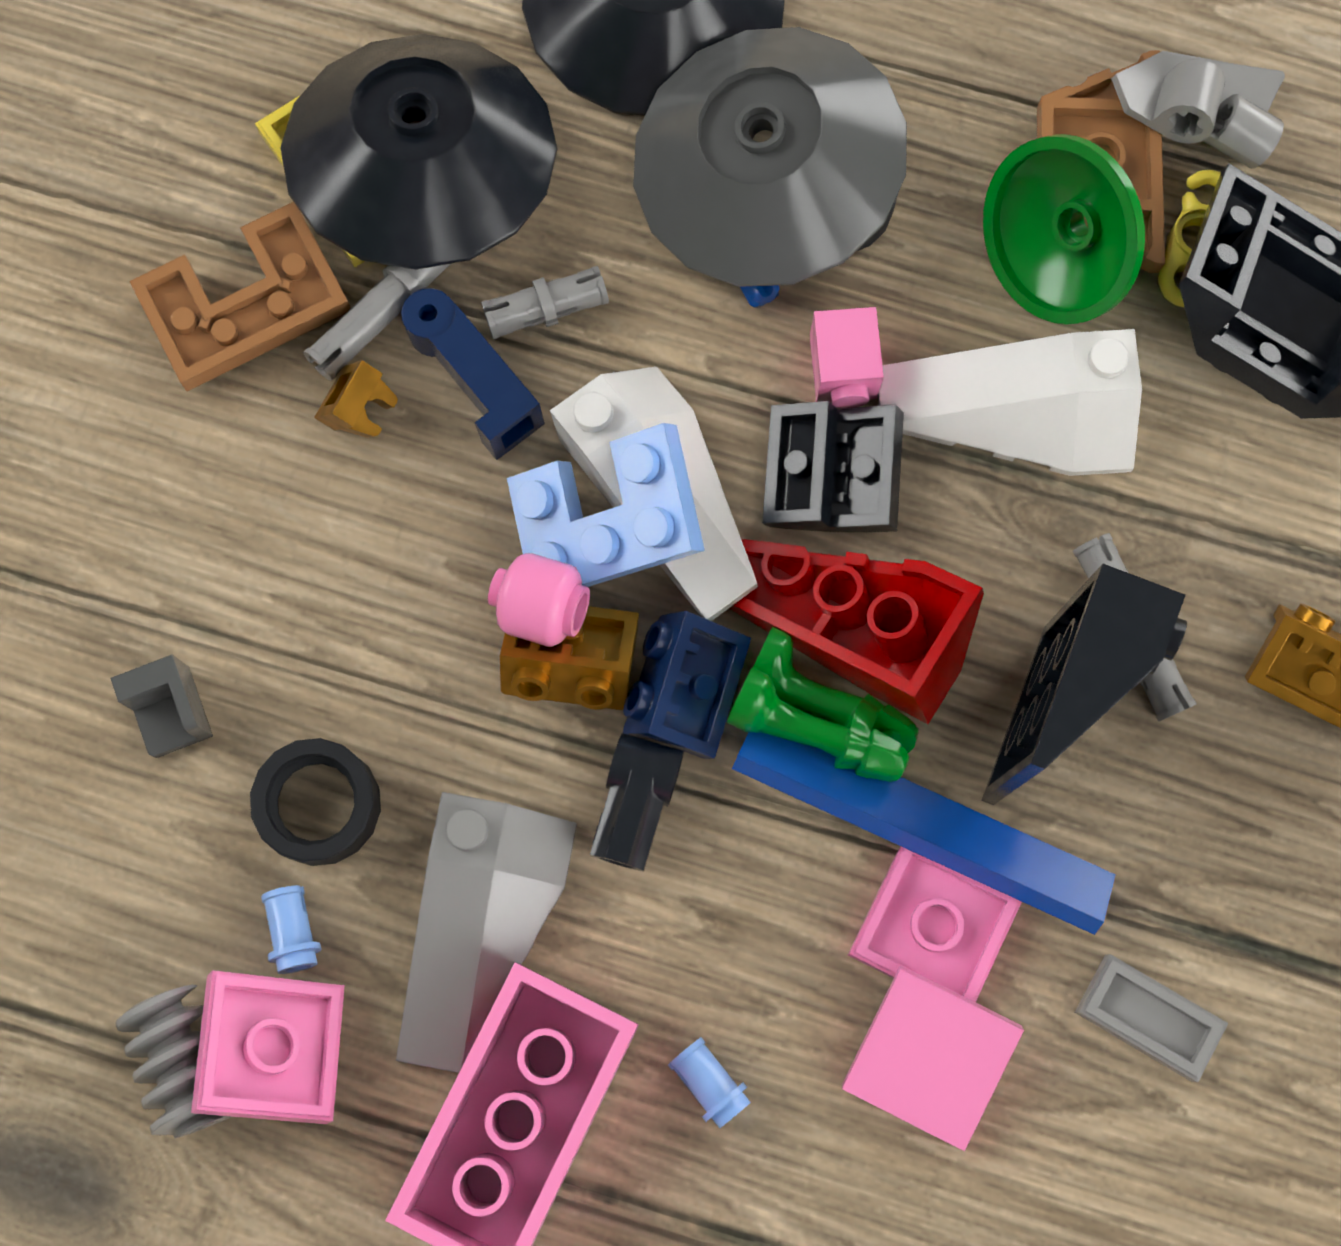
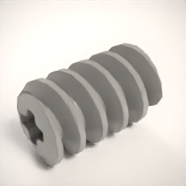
(171, 1061)

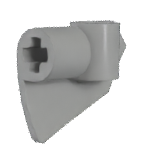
(1205, 102)

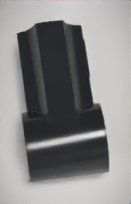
(639, 786)

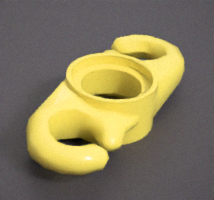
(1176, 250)

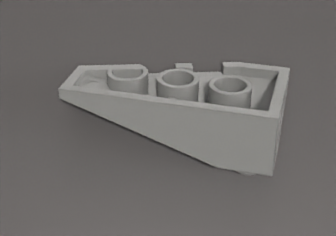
(482, 904)

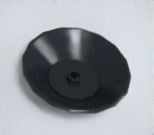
(629, 48)
(426, 187)

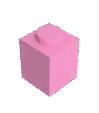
(846, 356)

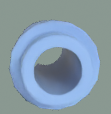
(290, 930)
(709, 1083)

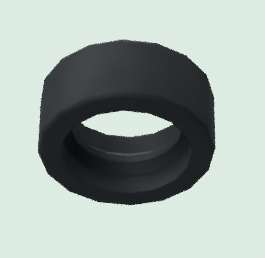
(277, 771)

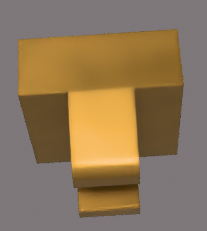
(346, 400)

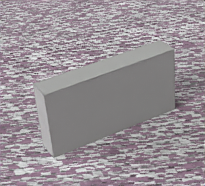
(1151, 1018)

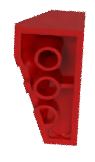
(870, 621)

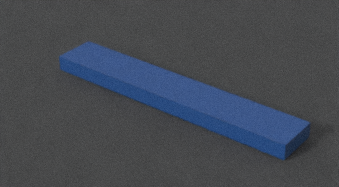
(935, 829)

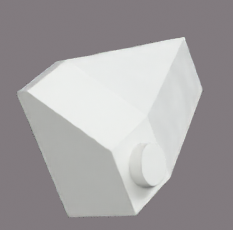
(1038, 400)
(634, 401)

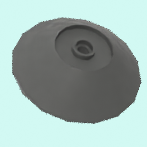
(777, 204)

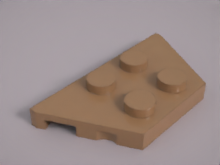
(1097, 115)

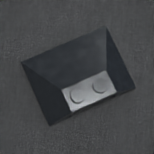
(1267, 296)

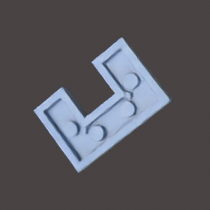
(649, 528)

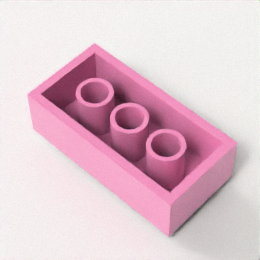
(513, 1117)

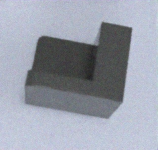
(164, 705)

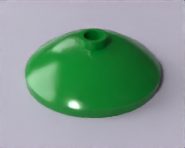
(1040, 234)

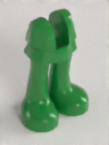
(858, 729)

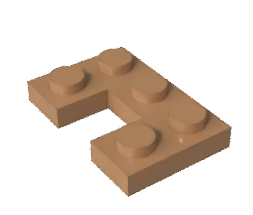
(217, 337)

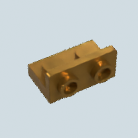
(1302, 662)
(579, 670)

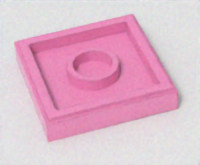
(934, 925)
(268, 1048)
(932, 1057)

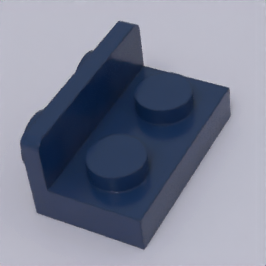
(686, 683)

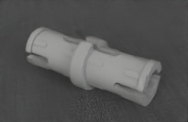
(545, 302)

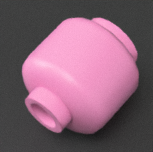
(539, 599)

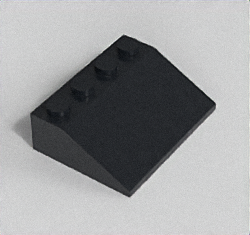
(1084, 665)

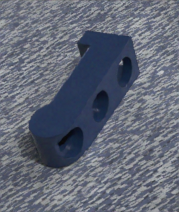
(444, 332)

